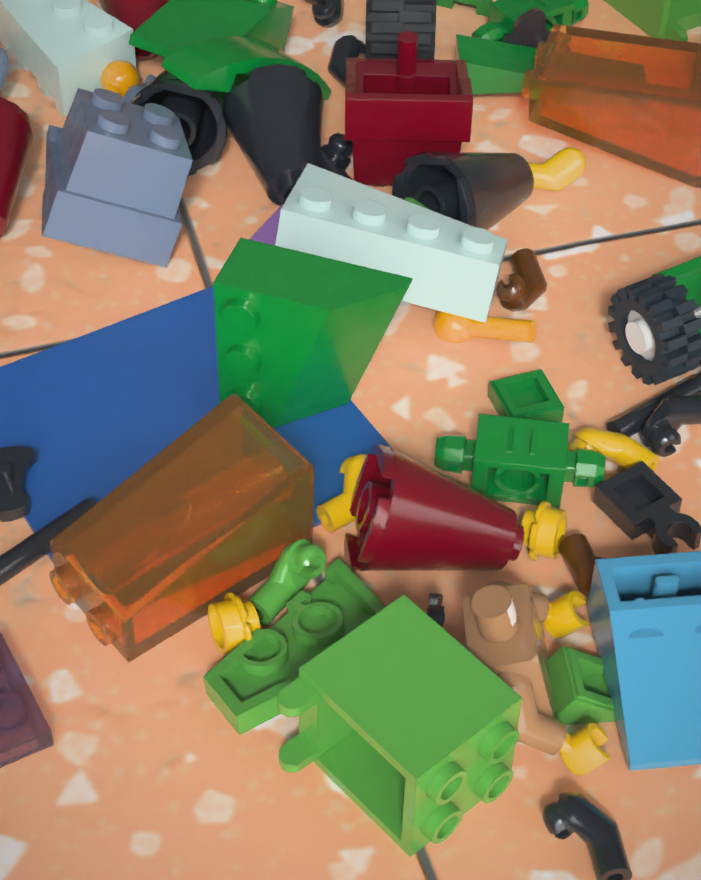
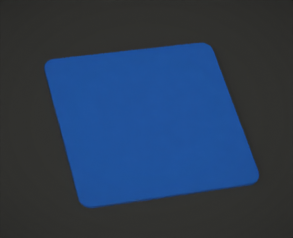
(127, 393)

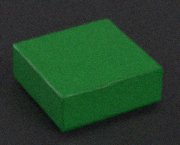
(526, 397)

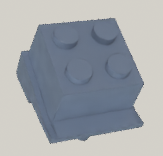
(116, 177)

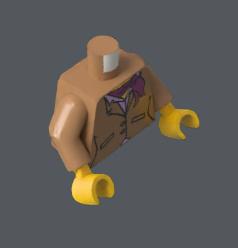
(509, 639)

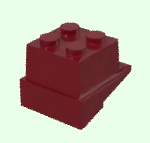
(404, 110)

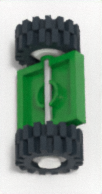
(660, 323)

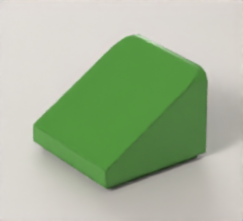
(579, 688)

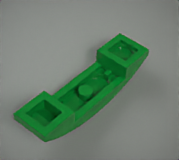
(217, 60)

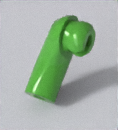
(289, 576)

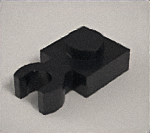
(645, 504)

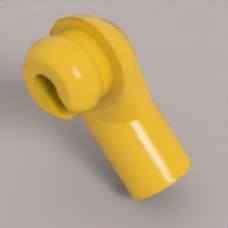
(559, 169)
(615, 446)
(335, 512)

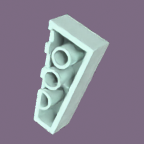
(64, 44)
(347, 221)

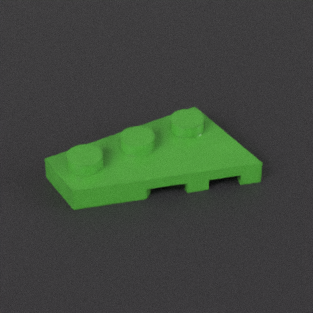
(252, 674)

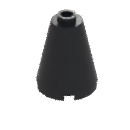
(198, 113)
(277, 125)
(466, 185)

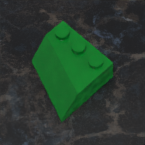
(297, 328)

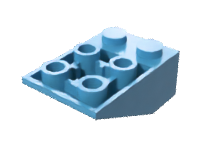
(650, 650)

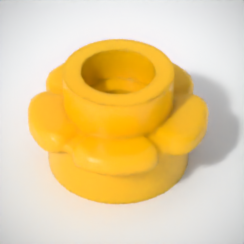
(544, 530)
(231, 622)

